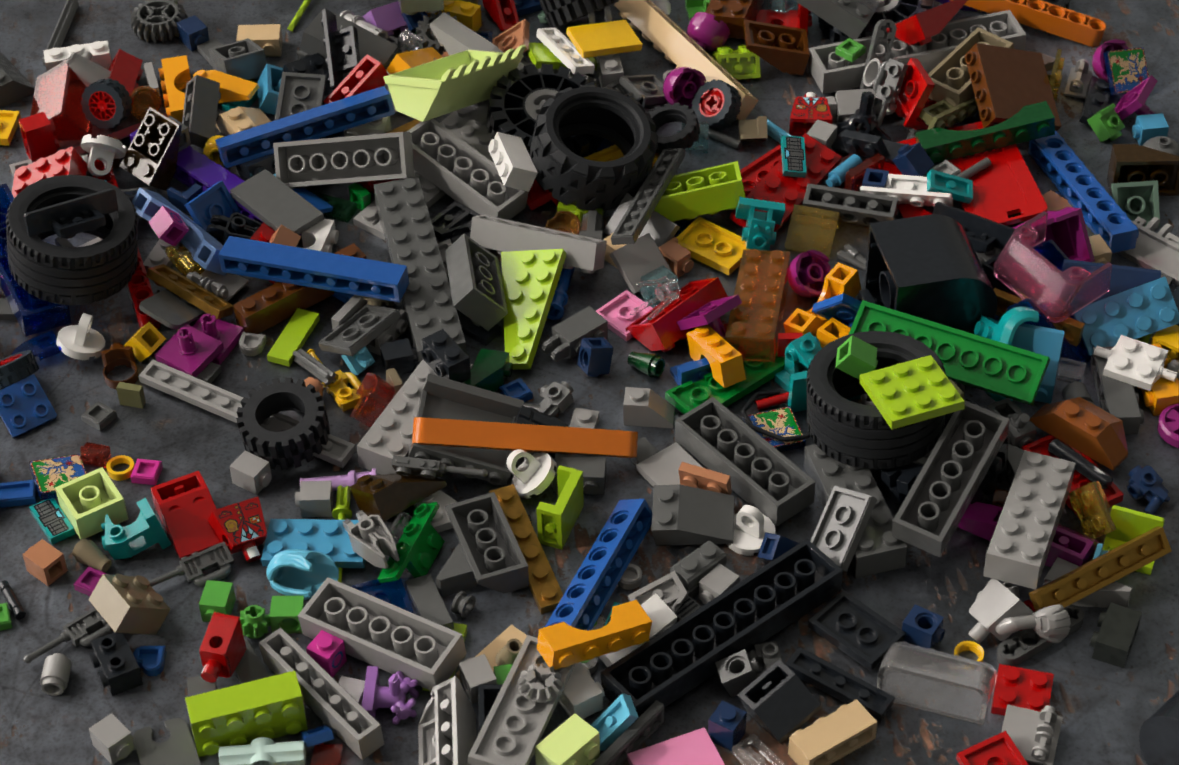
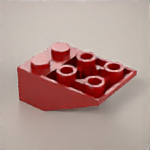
(184, 512)

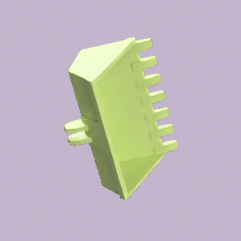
(450, 82)

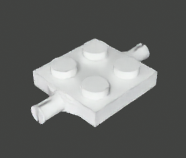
(1135, 363)

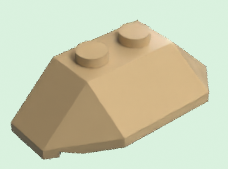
(240, 119)

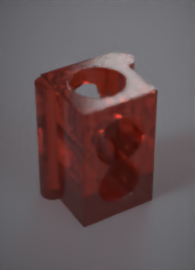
(95, 454)

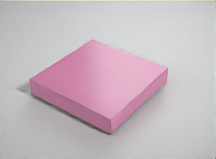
(618, 316)

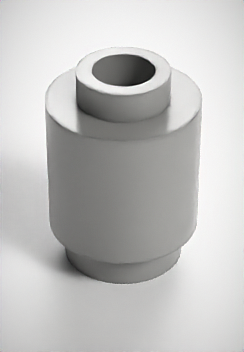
(55, 674)

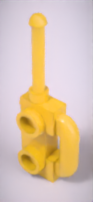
(343, 395)

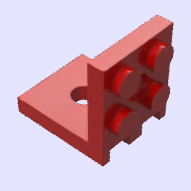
(793, 18)
(914, 95)

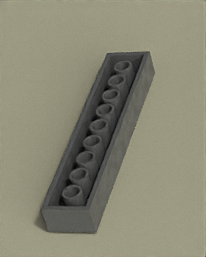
(414, 244)

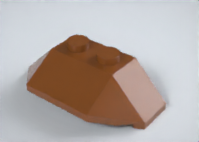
(1085, 429)

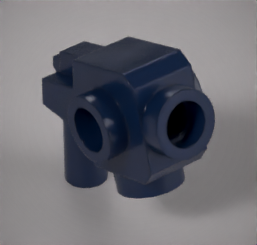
(1147, 484)

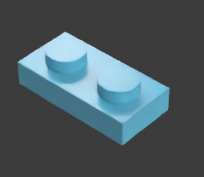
(615, 720)

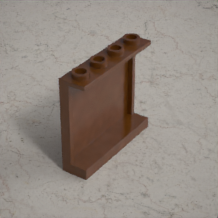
(1007, 81)

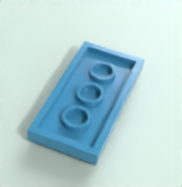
(1128, 314)
(312, 535)

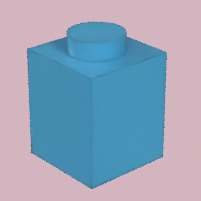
(1149, 126)

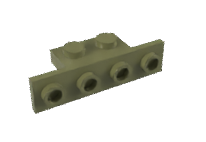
(945, 115)

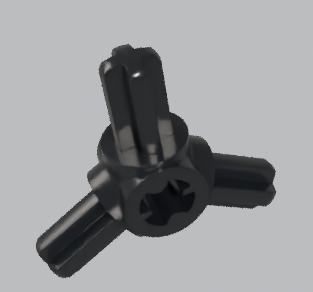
(866, 115)

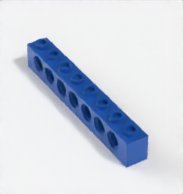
(1084, 192)
(604, 565)

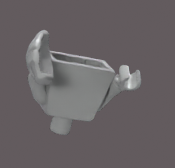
(1003, 613)

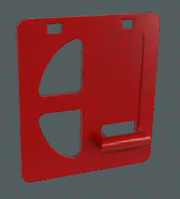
(997, 190)

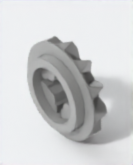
(534, 690)

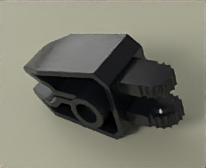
(236, 226)

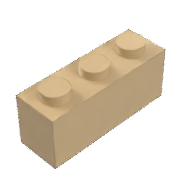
(833, 736)

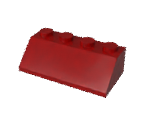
(663, 329)

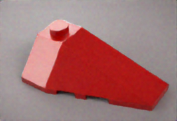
(927, 23)

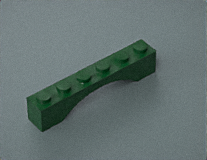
(1028, 124)

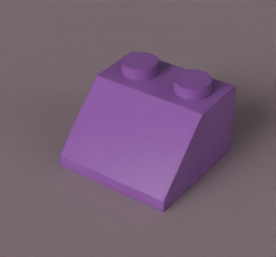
(387, 18)

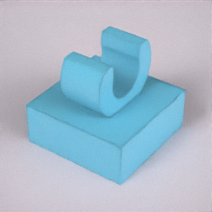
(359, 361)

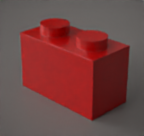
(38, 136)

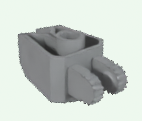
(371, 539)

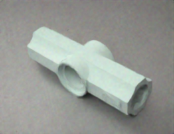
(264, 752)

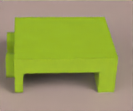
(558, 520)

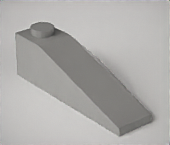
(457, 37)

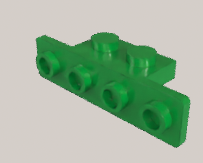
(416, 547)

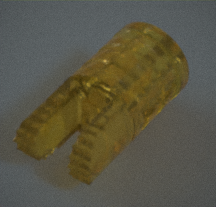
(183, 260)

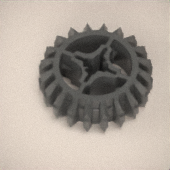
(157, 20)

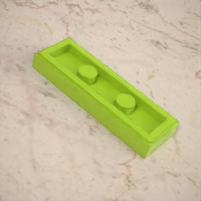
(293, 337)

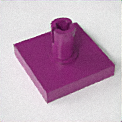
(1135, 99)
(710, 314)
(222, 331)
(189, 351)

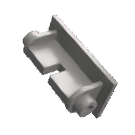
(1078, 79)

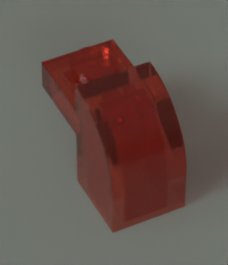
(374, 398)

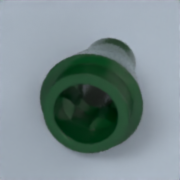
(647, 363)

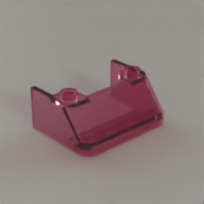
(1036, 278)

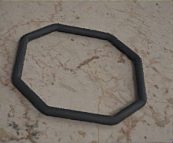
(765, 432)

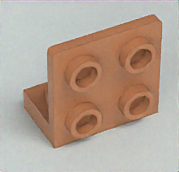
(704, 478)

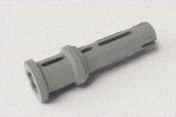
(360, 21)

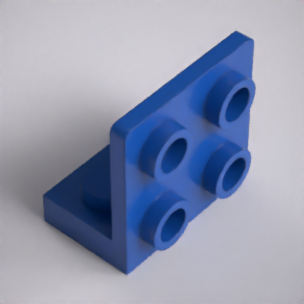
(25, 406)

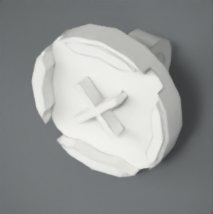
(103, 149)
(81, 340)
(533, 474)
(750, 530)

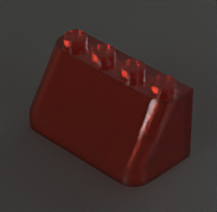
(59, 97)

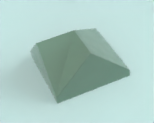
(1137, 199)

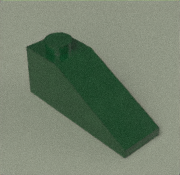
(490, 370)

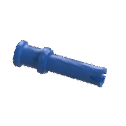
(560, 297)

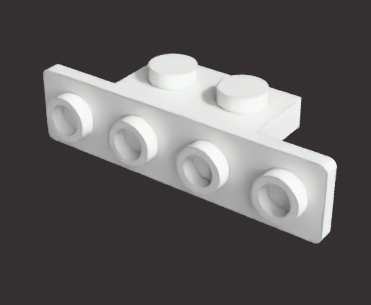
(910, 191)

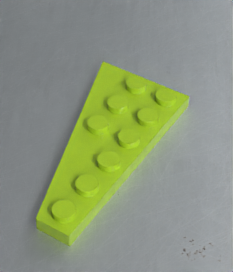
(529, 288)

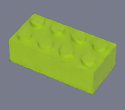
(702, 192)
(246, 712)

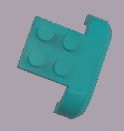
(1004, 329)

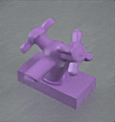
(389, 697)

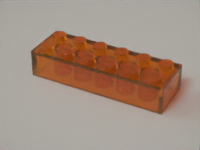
(763, 293)

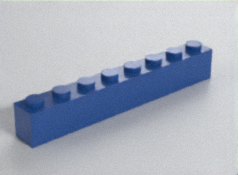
(305, 126)
(314, 269)

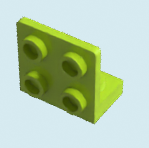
(738, 62)
(1128, 526)

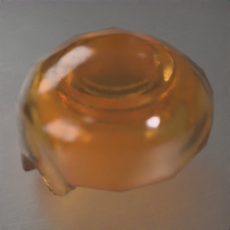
(142, 99)
(565, 222)

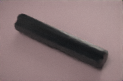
(1082, 465)

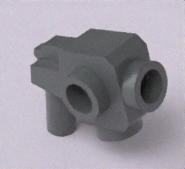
(555, 399)

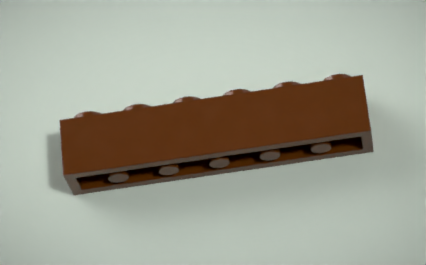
(281, 301)

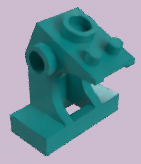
(759, 225)
(797, 358)
(136, 537)

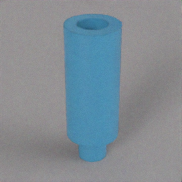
(837, 175)

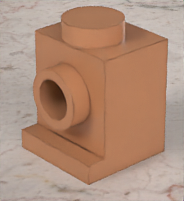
(677, 257)

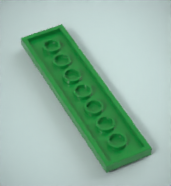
(965, 356)

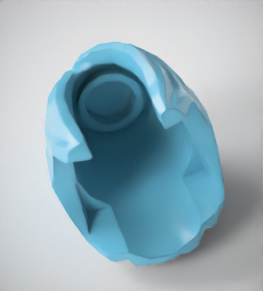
(300, 572)

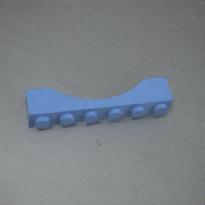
(199, 242)

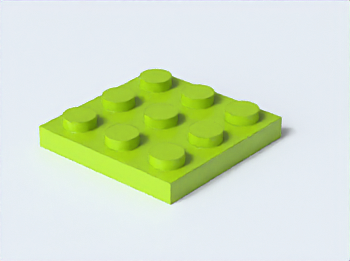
(911, 392)

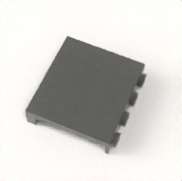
(460, 401)

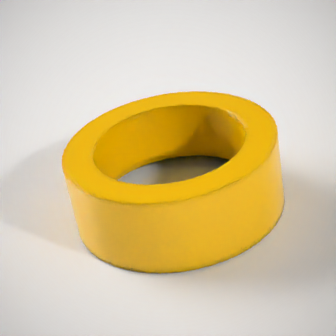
(123, 475)
(970, 646)

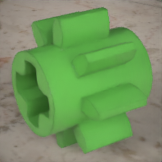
(254, 621)

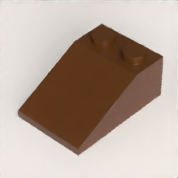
(778, 45)

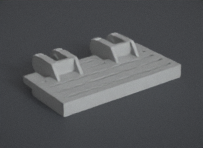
(1154, 249)

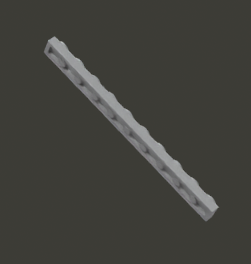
(226, 404)

